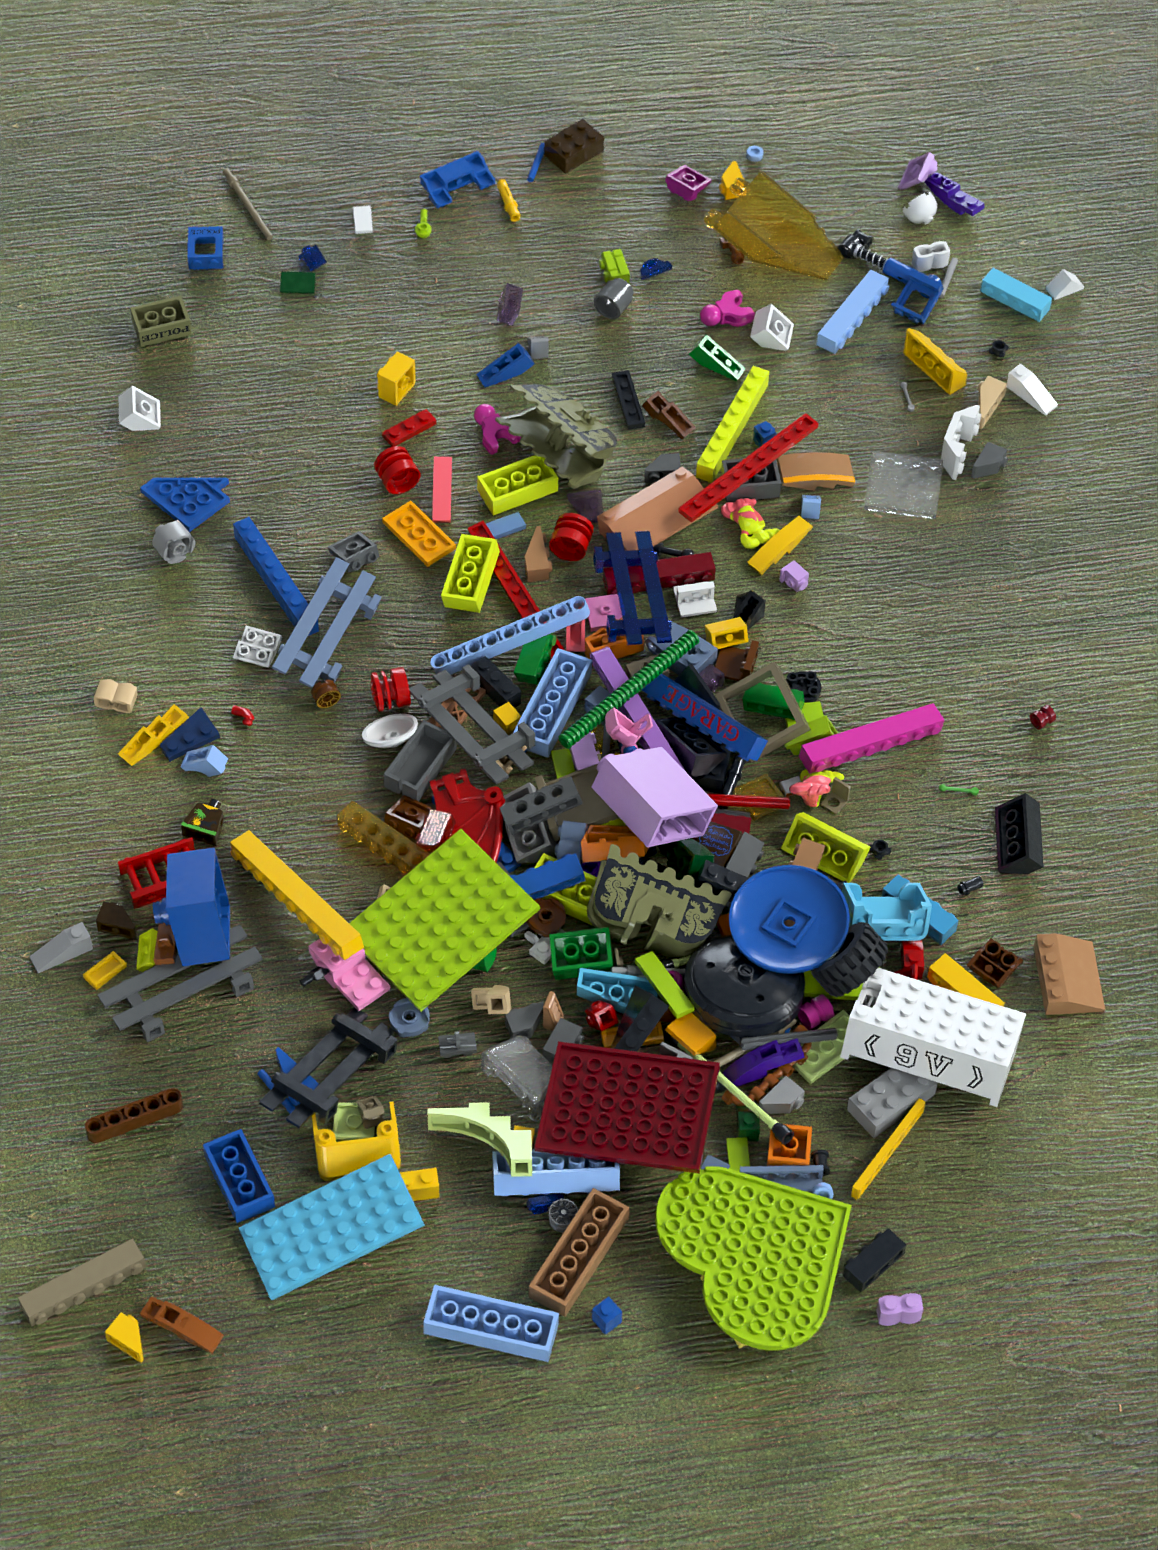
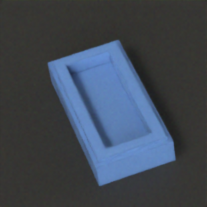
(506, 525)

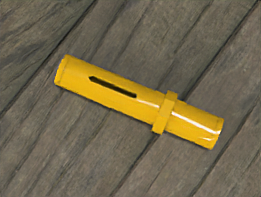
(510, 205)

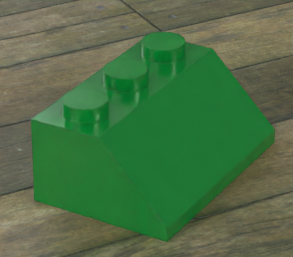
(579, 950)

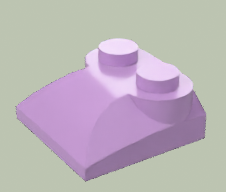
(918, 170)

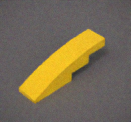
(779, 544)
(151, 737)

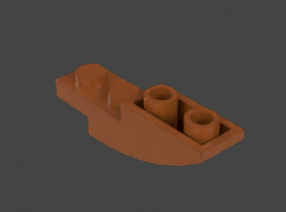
(182, 1324)

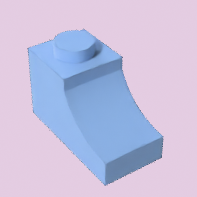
(205, 760)

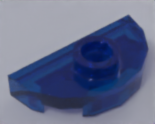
(654, 267)
(541, 1203)

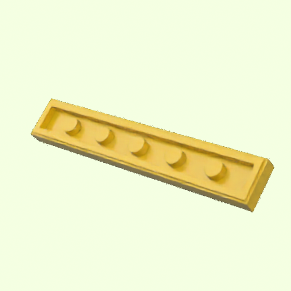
(888, 1149)

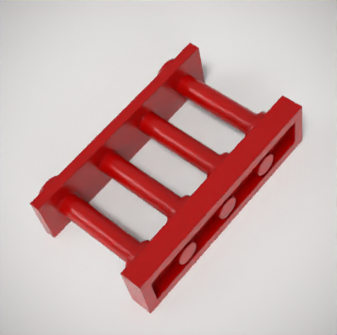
(145, 896)

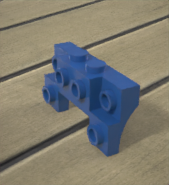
(455, 175)

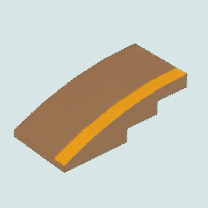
(815, 470)

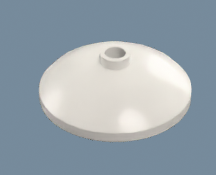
(390, 730)

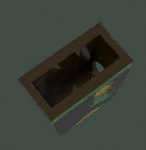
(204, 823)

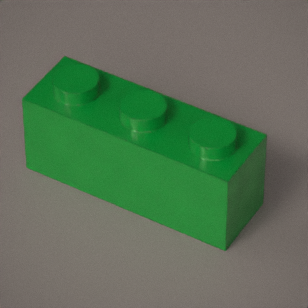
(533, 659)
(770, 701)

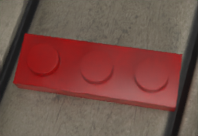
(409, 428)

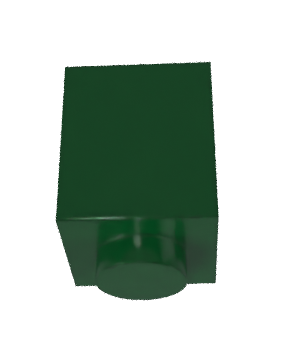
(747, 1123)

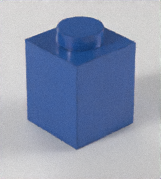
(607, 1315)

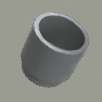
(614, 298)

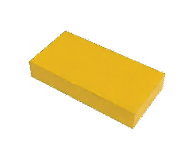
(104, 970)

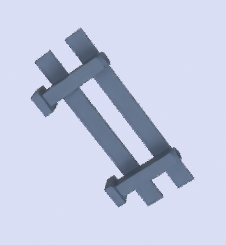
(354, 598)

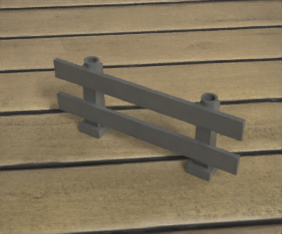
(503, 744)
(143, 1011)

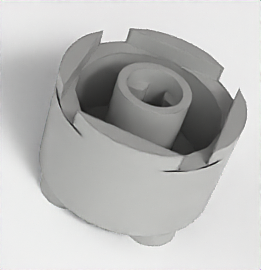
(173, 541)

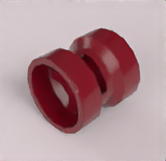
(1042, 717)

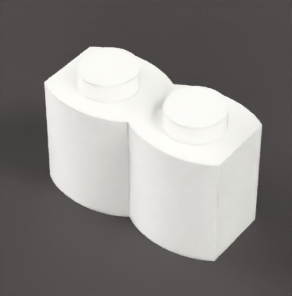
(930, 256)

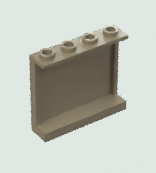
(592, 811)

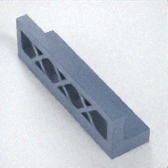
(803, 1176)

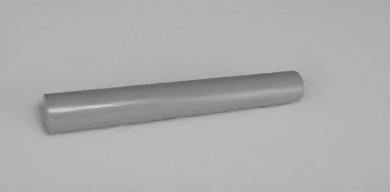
(948, 275)

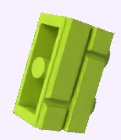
(614, 266)

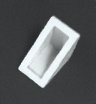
(362, 219)
(1063, 285)

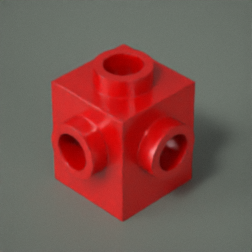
(601, 1015)

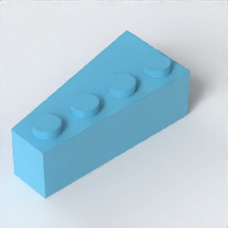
(610, 987)

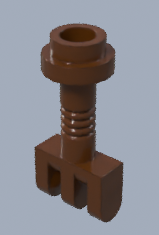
(737, 256)

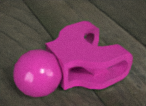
(727, 311)
(492, 431)

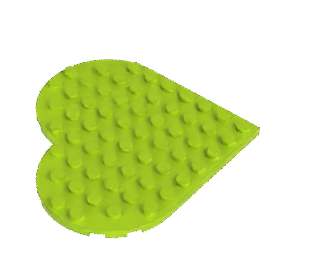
(761, 1249)

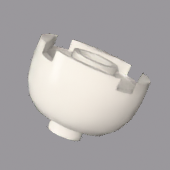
(921, 209)

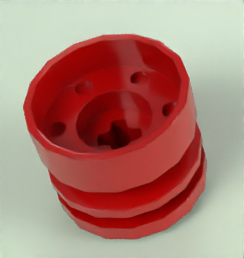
(397, 470)
(571, 537)
(390, 689)

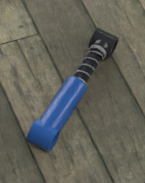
(852, 247)

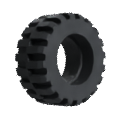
(854, 961)

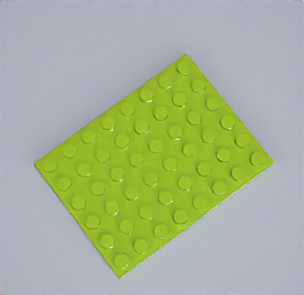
(442, 919)

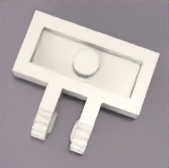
(541, 947)

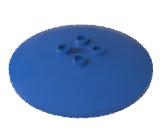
(784, 895)

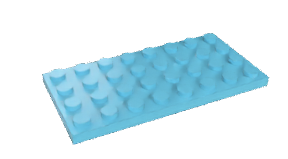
(331, 1226)

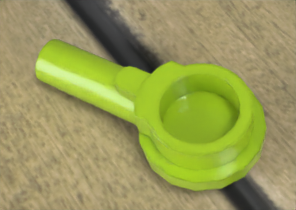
(423, 229)

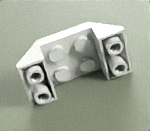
(961, 427)

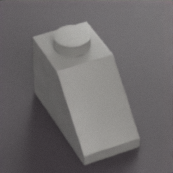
(783, 1098)

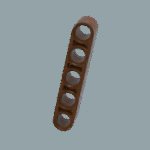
(126, 1122)

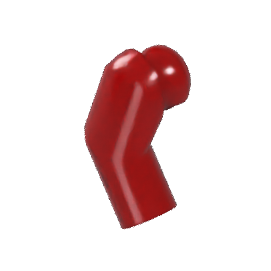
(243, 712)

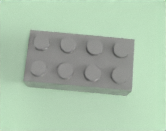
(888, 1099)

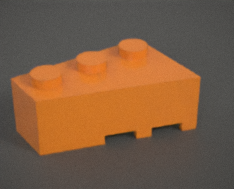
(619, 648)
(598, 839)

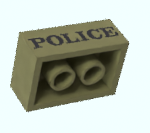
(161, 321)

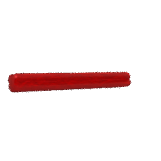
(750, 801)

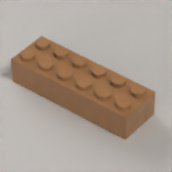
(578, 1252)

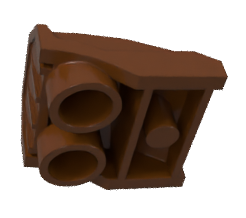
(991, 964)

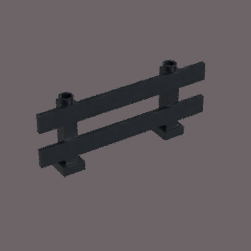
(321, 1098)

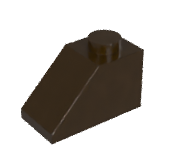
(115, 921)

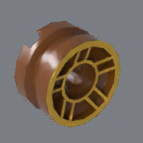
(326, 694)

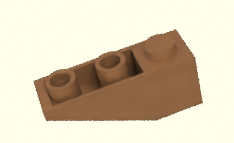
(536, 562)

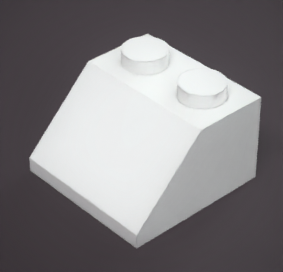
(772, 329)
(139, 410)

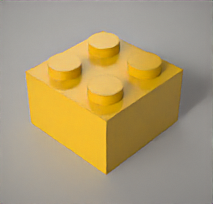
(396, 378)

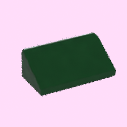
(297, 282)

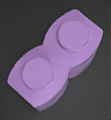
(901, 1309)

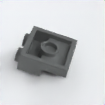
(355, 550)

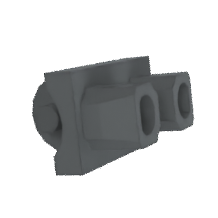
(457, 1044)

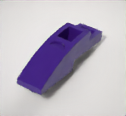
(951, 195)
(764, 1058)

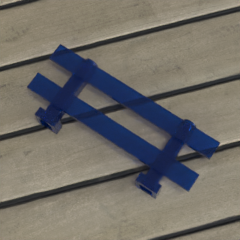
(619, 561)

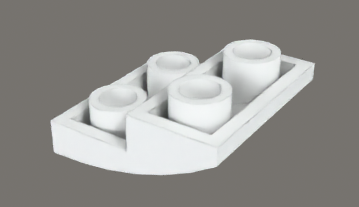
(257, 647)

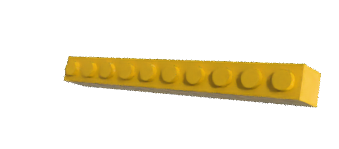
(296, 895)

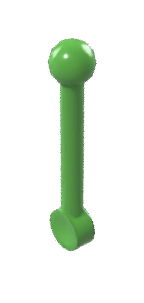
(974, 791)

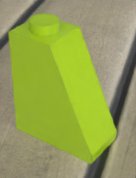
(819, 728)

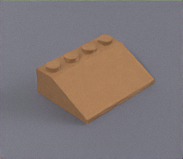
(1068, 975)

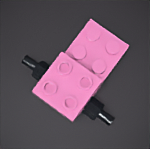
(352, 976)

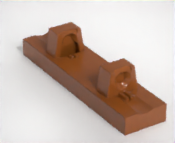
(165, 946)

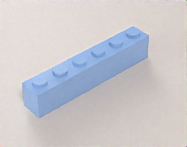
(852, 311)

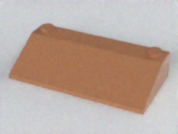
(653, 510)

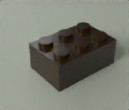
(574, 146)

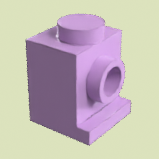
(794, 576)

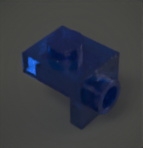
(312, 257)

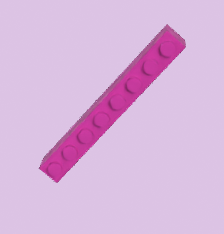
(871, 738)

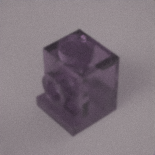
(712, 677)

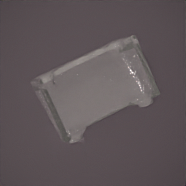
(521, 1070)

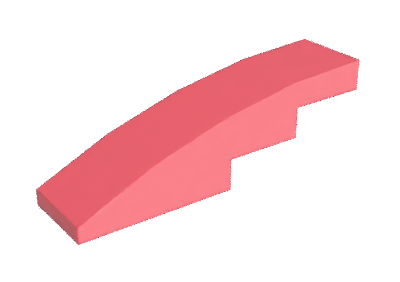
(442, 489)

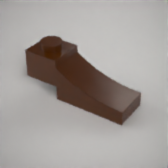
(668, 414)

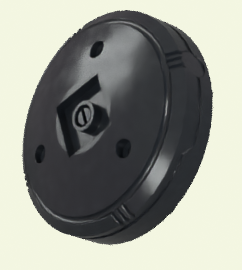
(739, 995)

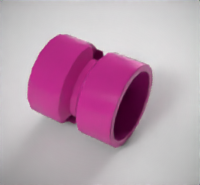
(817, 1010)

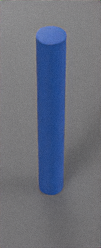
(536, 163)
(267, 1080)

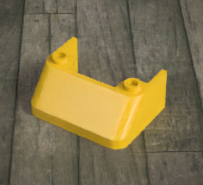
(345, 1157)

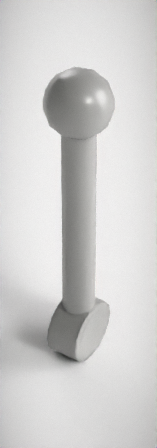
(911, 407)

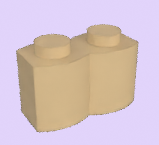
(115, 696)

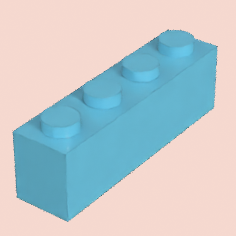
(1016, 294)

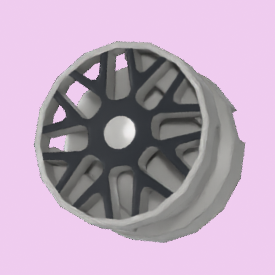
(561, 1214)

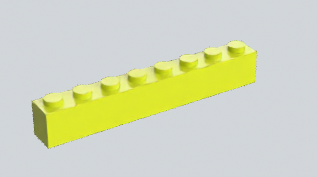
(732, 424)

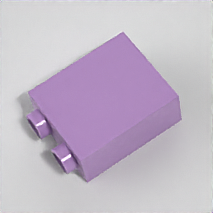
(654, 796)

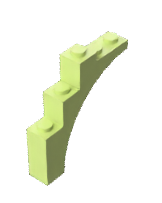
(494, 1130)

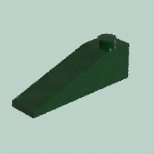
(686, 857)

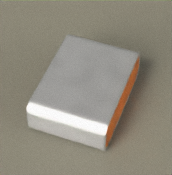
(784, 785)

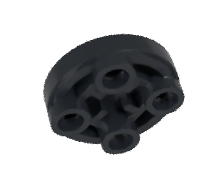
(807, 683)

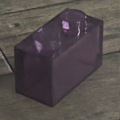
(509, 304)

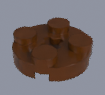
(552, 925)

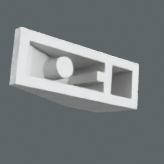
(1030, 389)

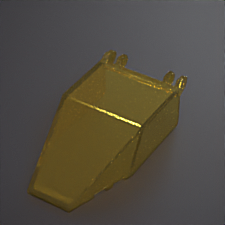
(775, 229)

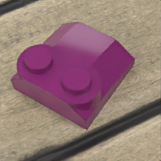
(686, 182)

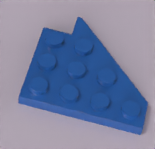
(187, 498)

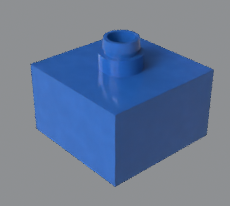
(196, 907)

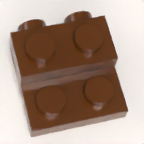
(407, 816)

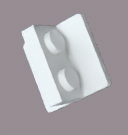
(695, 599)

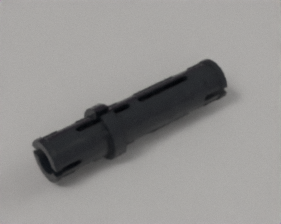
(733, 776)

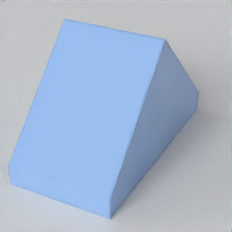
(810, 506)

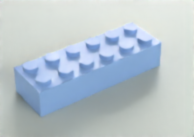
(555, 699)
(556, 1175)
(491, 1323)

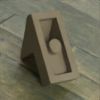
(370, 1111)

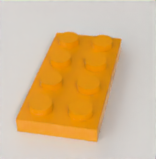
(419, 533)

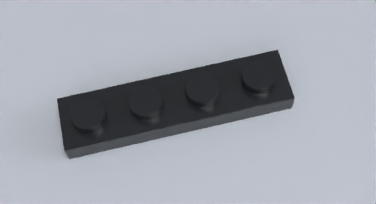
(628, 400)

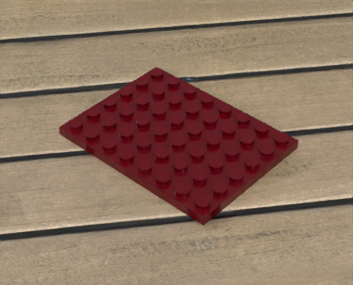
(628, 1107)

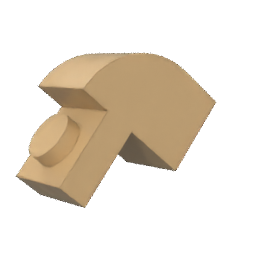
(494, 999)

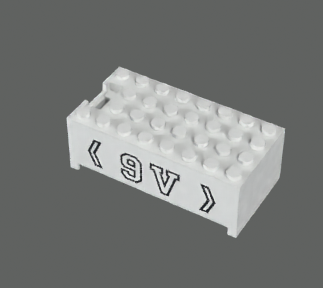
(934, 1033)

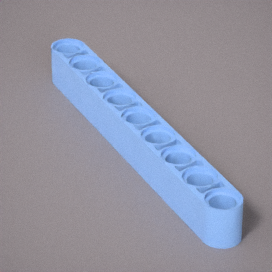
(516, 630)

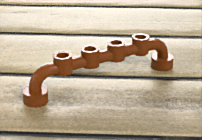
(770, 1080)

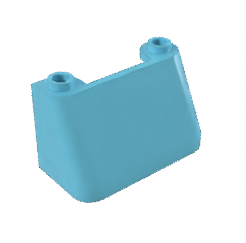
(891, 917)

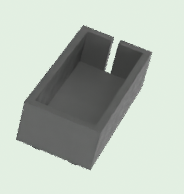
(420, 761)

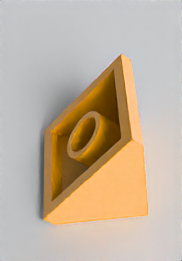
(692, 1034)

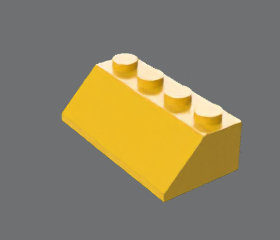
(934, 362)

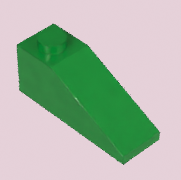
(715, 358)

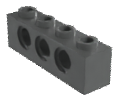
(549, 808)

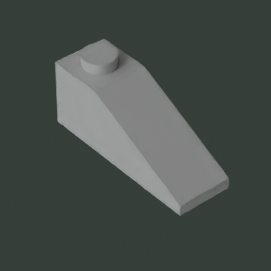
(62, 948)

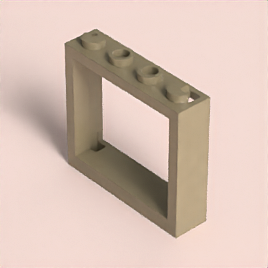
(784, 736)

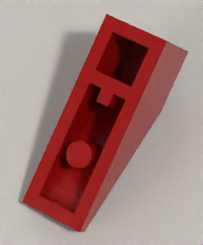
(913, 953)

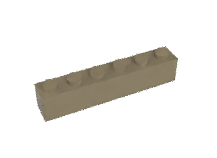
(82, 1282)

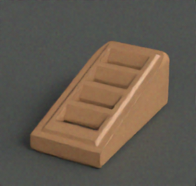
(551, 1011)

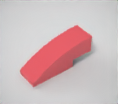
(576, 637)

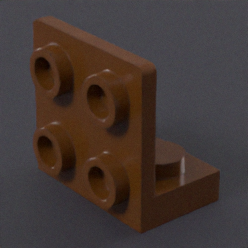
(737, 662)

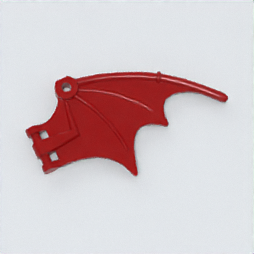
(473, 809)

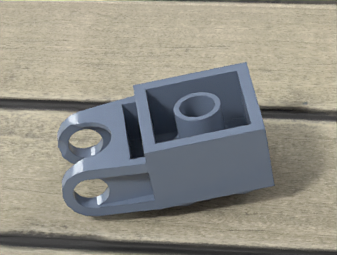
(699, 656)

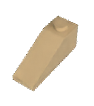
(989, 397)

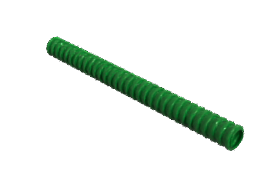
(629, 689)

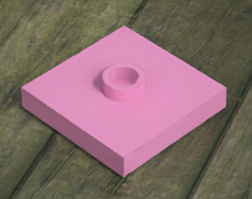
(600, 608)

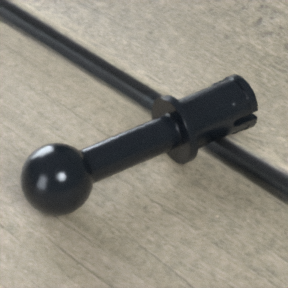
(660, 549)

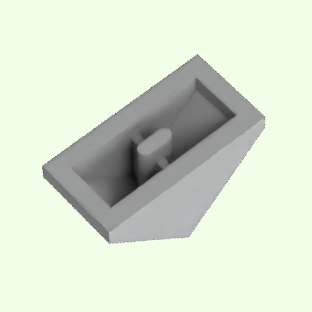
(538, 347)

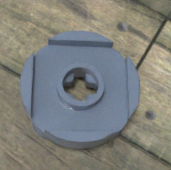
(405, 1027)

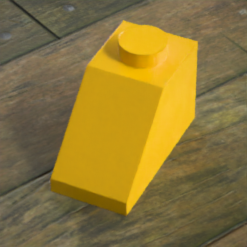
(728, 178)
(125, 1335)

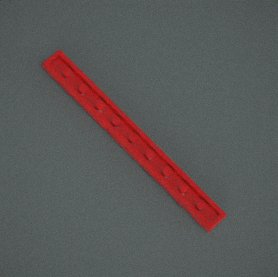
(748, 467)
(510, 581)

